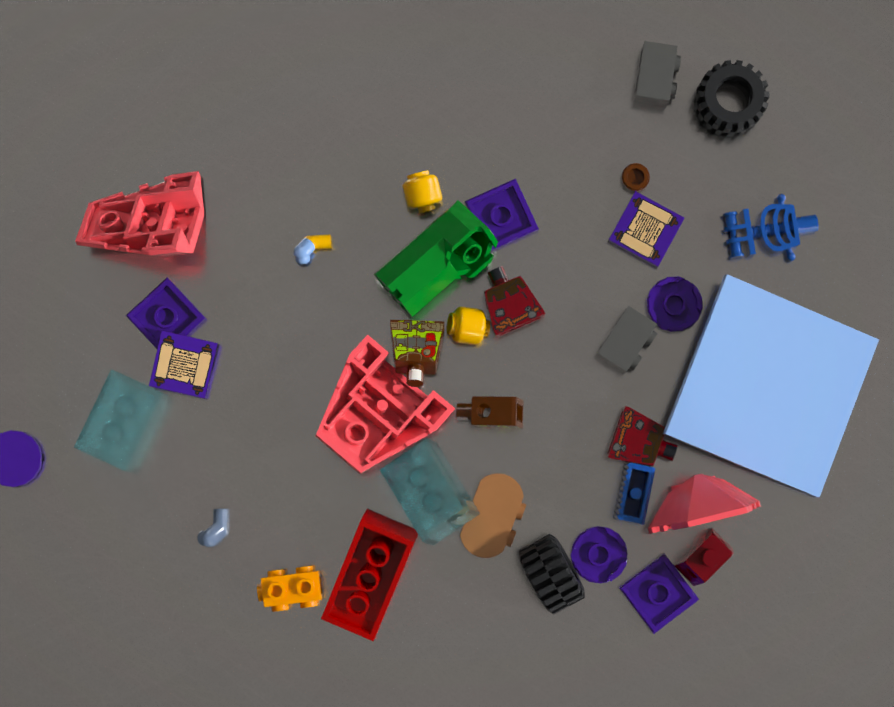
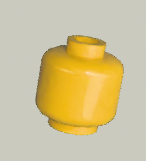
(422, 191)
(468, 325)

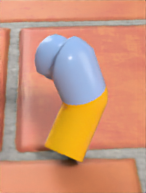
(308, 245)

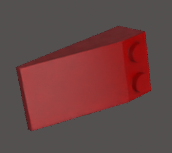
(369, 574)

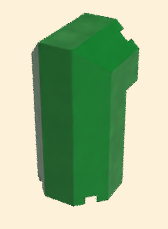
(437, 256)

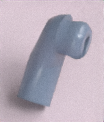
(215, 532)

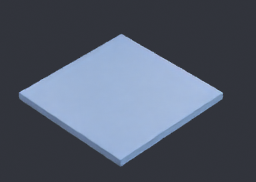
(771, 386)

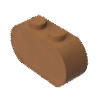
(499, 505)

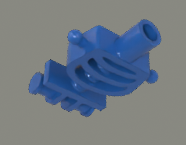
(789, 229)

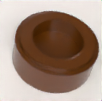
(635, 177)

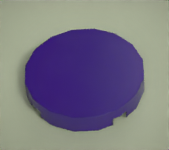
(674, 304)
(19, 458)
(599, 554)

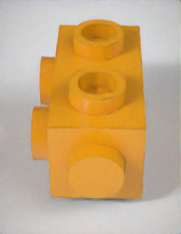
(282, 589)

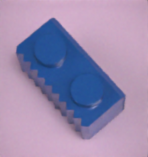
(635, 493)

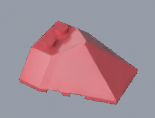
(149, 221)
(376, 410)
(699, 502)

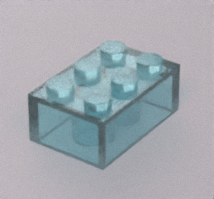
(121, 421)
(429, 491)

